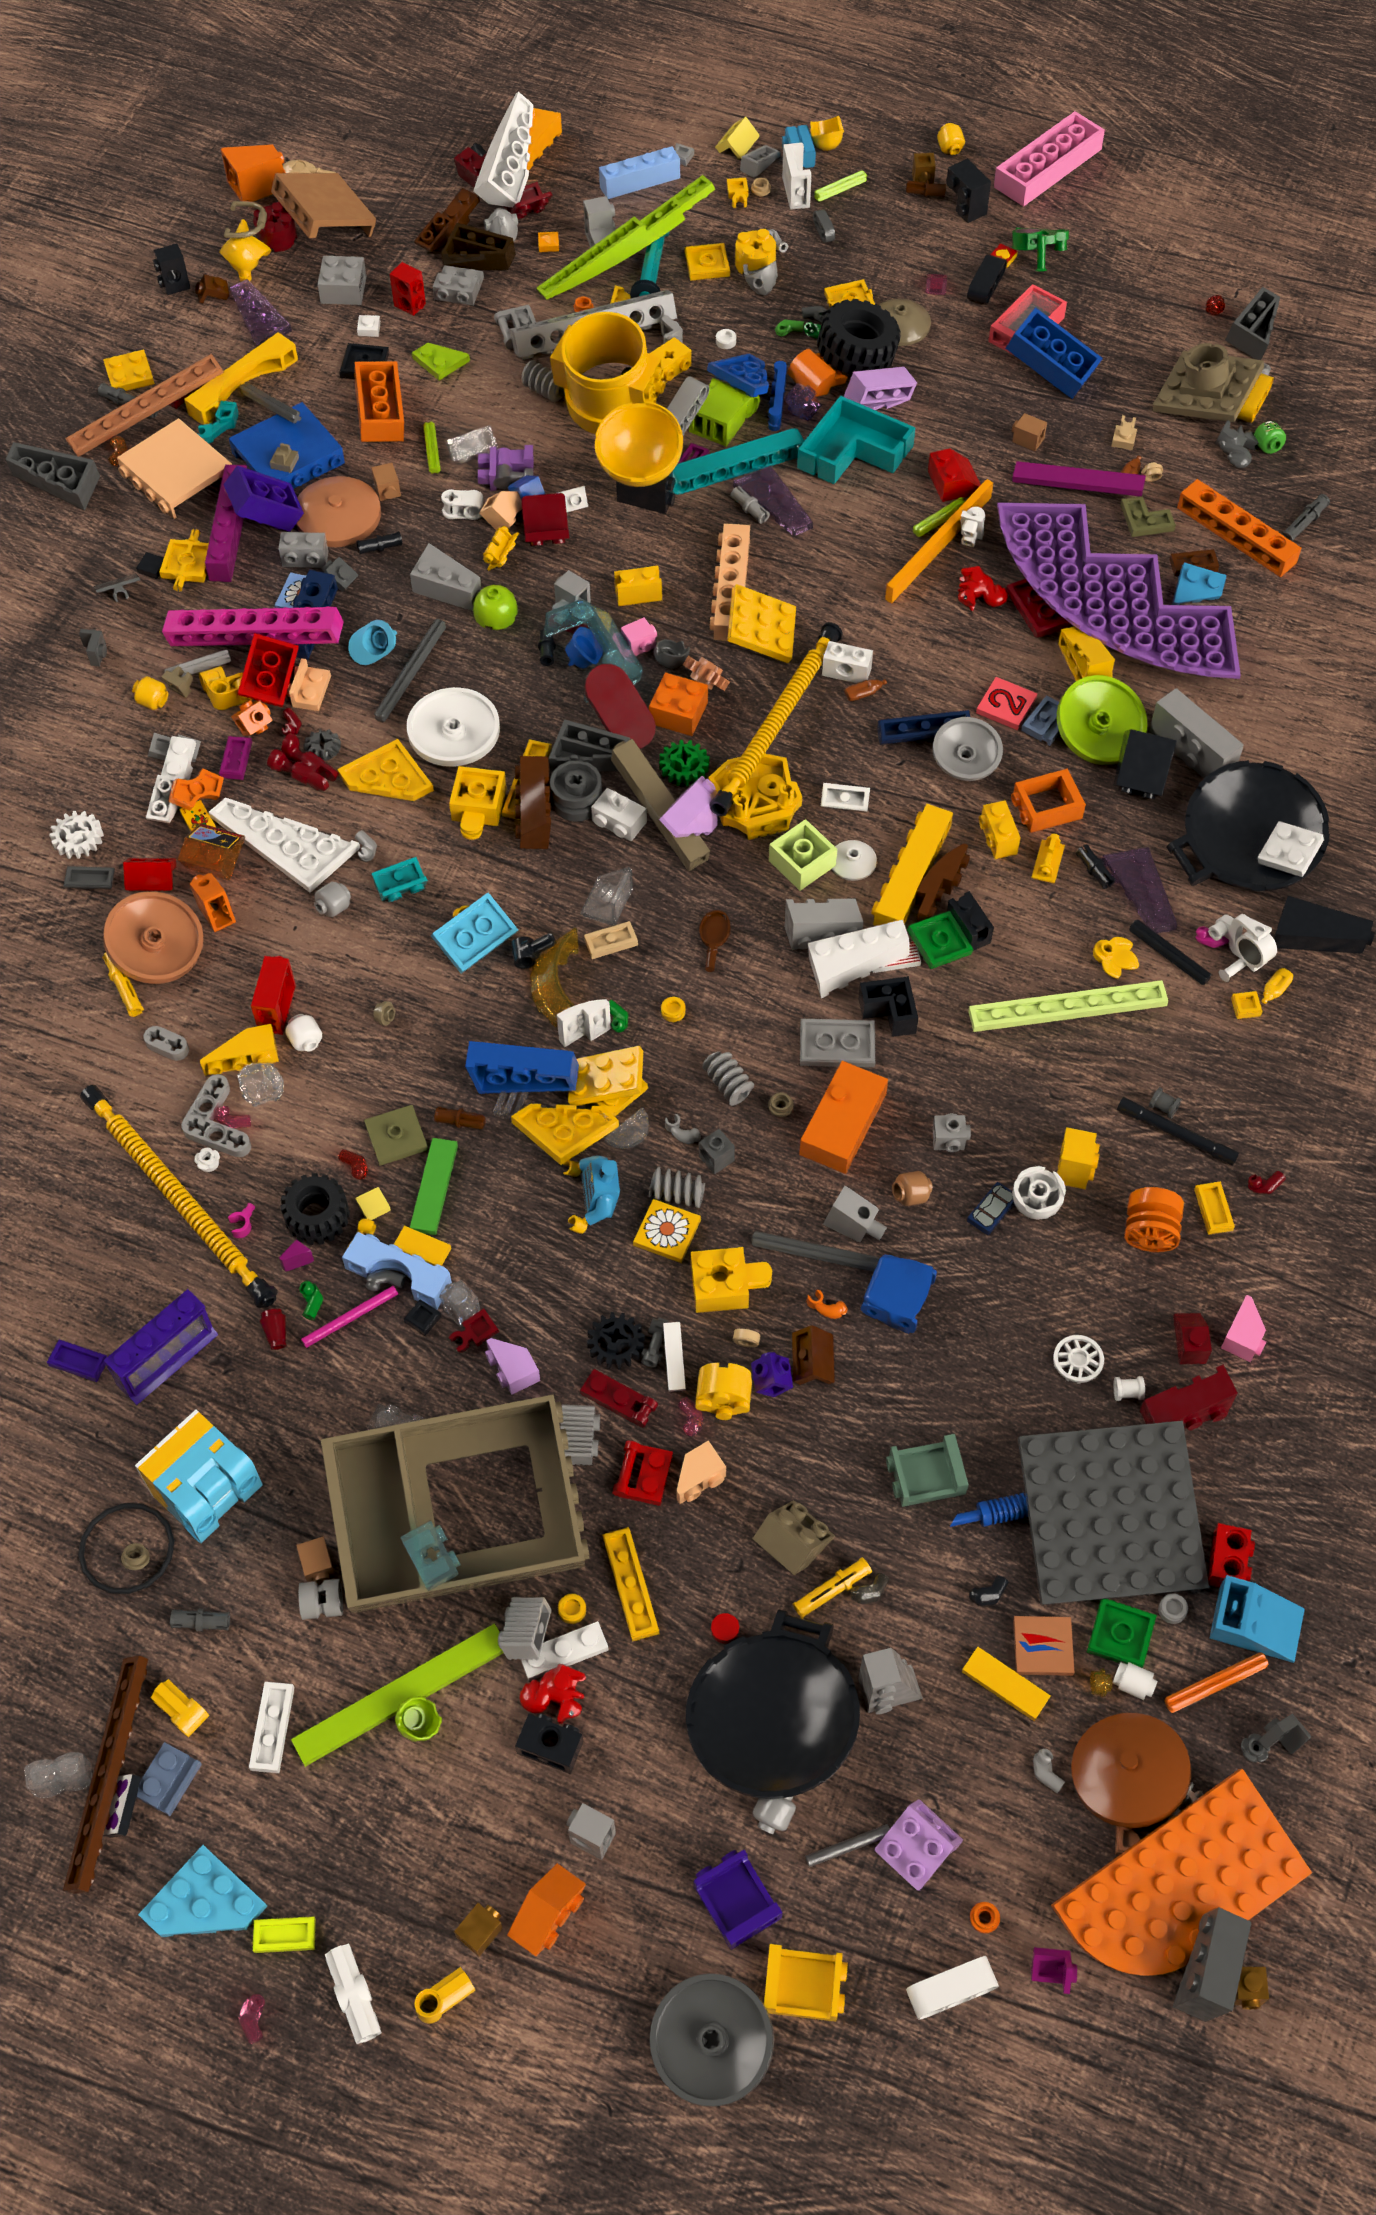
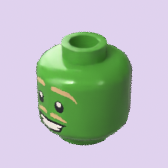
(1270, 437)

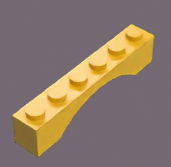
(271, 356)

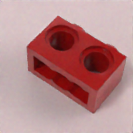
(407, 288)
(1224, 1556)

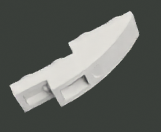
(175, 766)

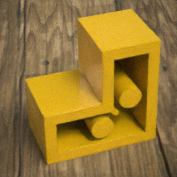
(1078, 1158)

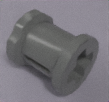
(1165, 1102)

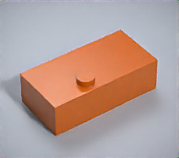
(379, 401)
(843, 1117)

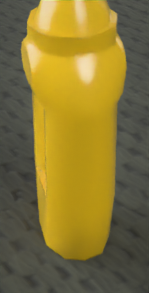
(1277, 984)

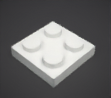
(1290, 849)

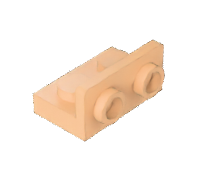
(308, 686)

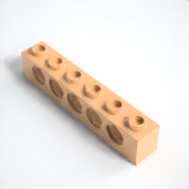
(732, 571)

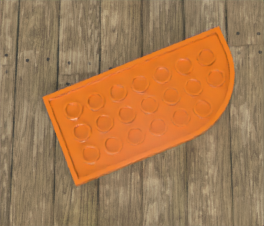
(1149, 1901)

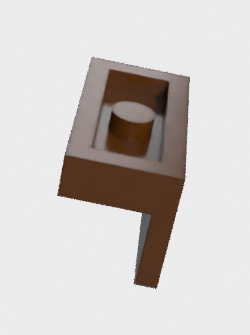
(812, 1355)

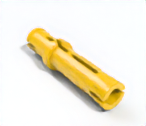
(124, 988)
(859, 1569)

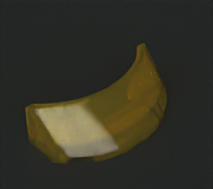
(544, 978)

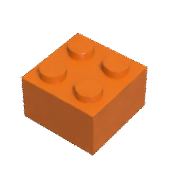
(679, 704)

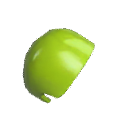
(417, 1719)

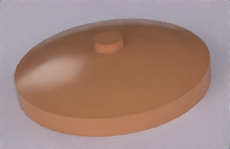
(339, 508)
(153, 937)

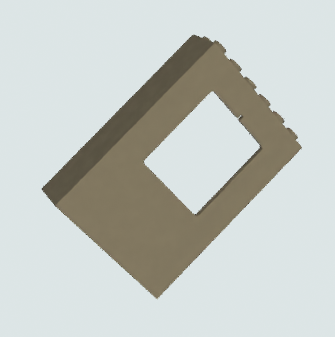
(383, 1493)

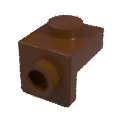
(212, 287)

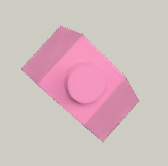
(1246, 1332)

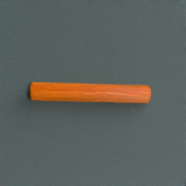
(1216, 1682)

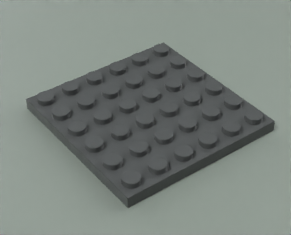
(1112, 1513)

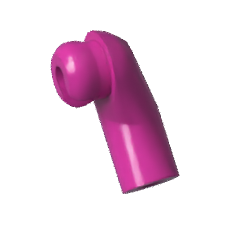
(1204, 938)

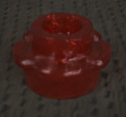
(1215, 305)

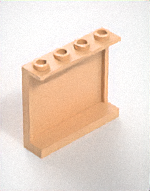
(172, 466)

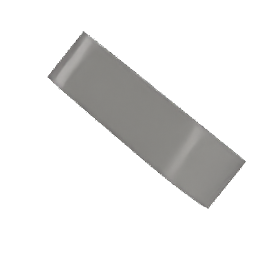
(168, 1040)

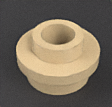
(761, 187)
(1152, 471)

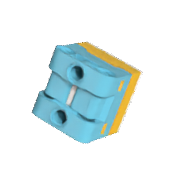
(198, 1475)

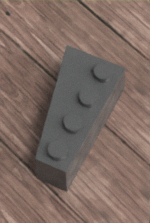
(55, 472)

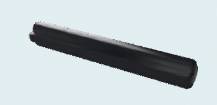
(1170, 952)

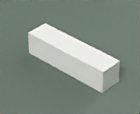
(674, 1356)

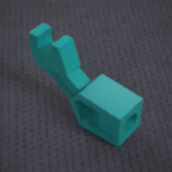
(225, 419)

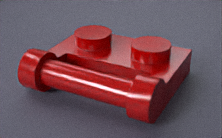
(652, 1474)

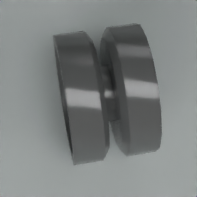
(575, 789)

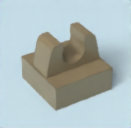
(284, 458)
(177, 683)

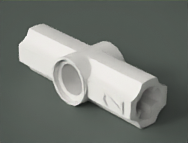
(352, 1993)

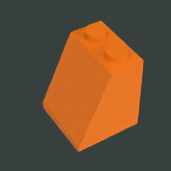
(252, 170)

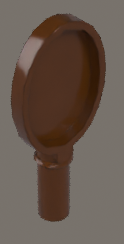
(714, 932)

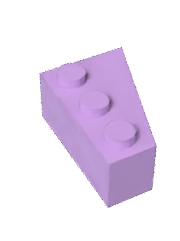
(881, 387)

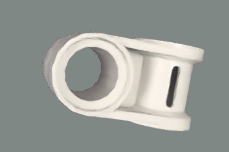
(464, 504)

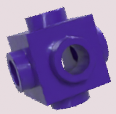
(771, 1374)

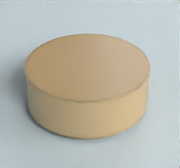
(746, 1338)

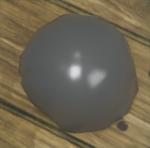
(670, 653)

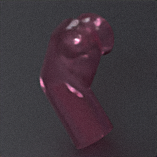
(694, 1417)

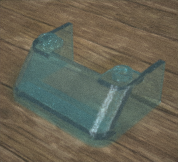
(605, 631)

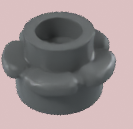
(1251, 1754)

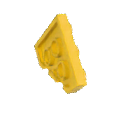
(387, 773)
(564, 1129)

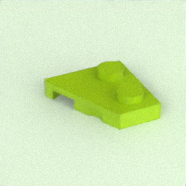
(439, 360)

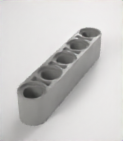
(688, 401)

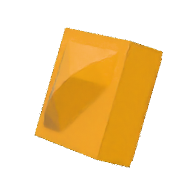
(548, 241)

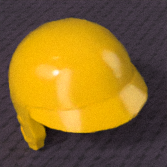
(827, 133)

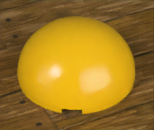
(639, 443)

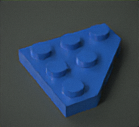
(743, 373)

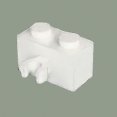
(619, 814)

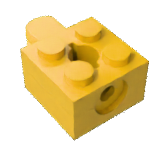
(477, 799)
(729, 1289)

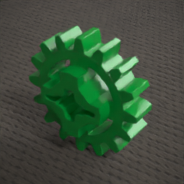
(674, 758)

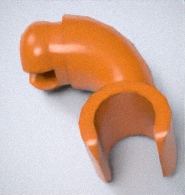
(830, 1311)

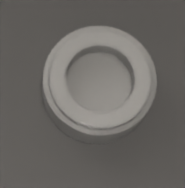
(1173, 1608)

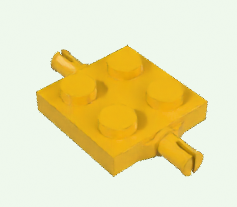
(185, 561)

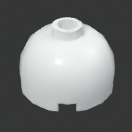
(1038, 1193)

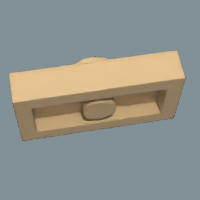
(610, 940)

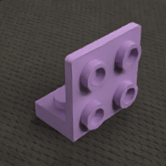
(918, 1844)

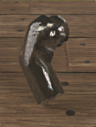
(870, 1593)

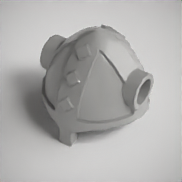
(502, 223)
(762, 279)

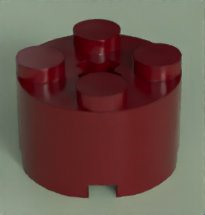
(279, 228)

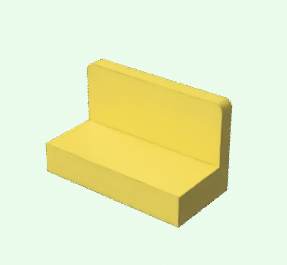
(738, 138)

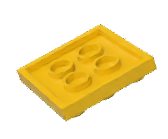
(761, 623)

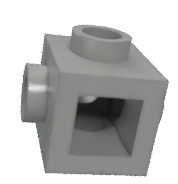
(950, 1132)

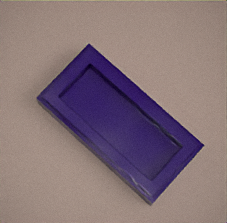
(77, 1360)

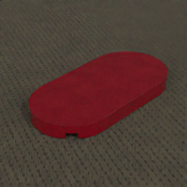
(619, 704)

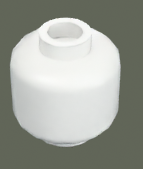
(303, 1032)

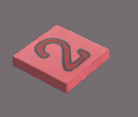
(1006, 703)

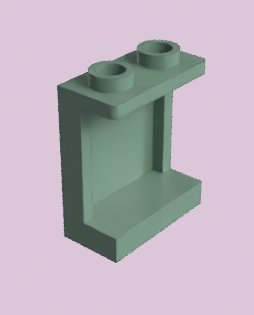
(927, 1472)

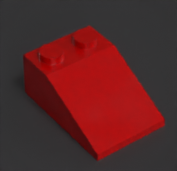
(268, 670)

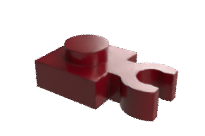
(477, 1329)

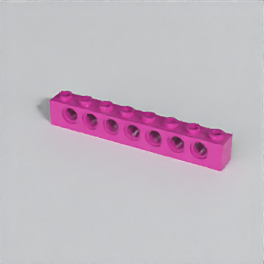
(238, 626)

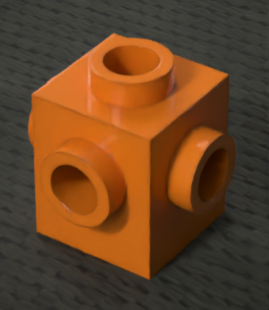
(252, 717)

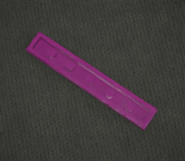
(1079, 478)

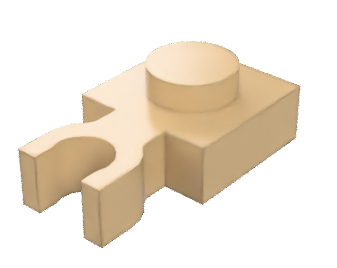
(1124, 434)

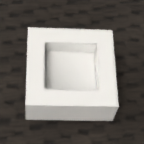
(368, 325)

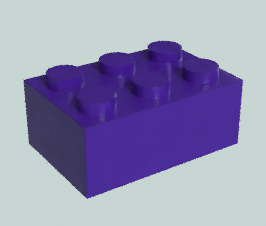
(263, 498)

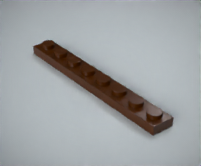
(105, 1775)

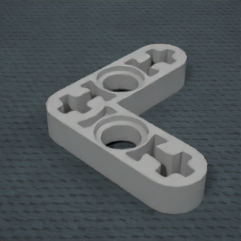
(206, 1123)

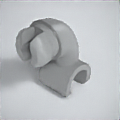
(683, 1136)

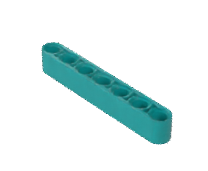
(737, 461)

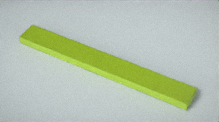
(385, 1701)

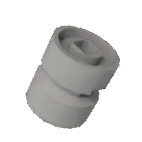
(310, 1599)

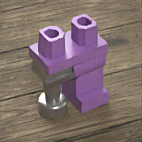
(505, 466)

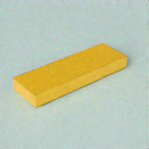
(1006, 1683)

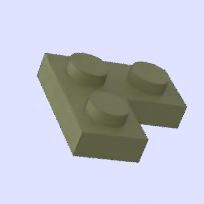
(1143, 522)

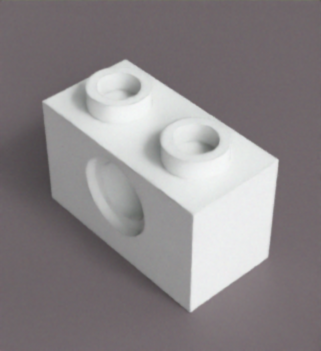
(847, 662)

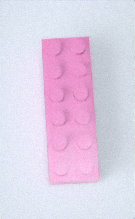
(1048, 158)

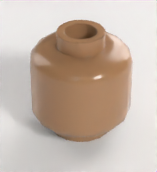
(912, 1188)

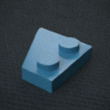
(1198, 584)

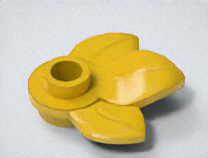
(1117, 956)

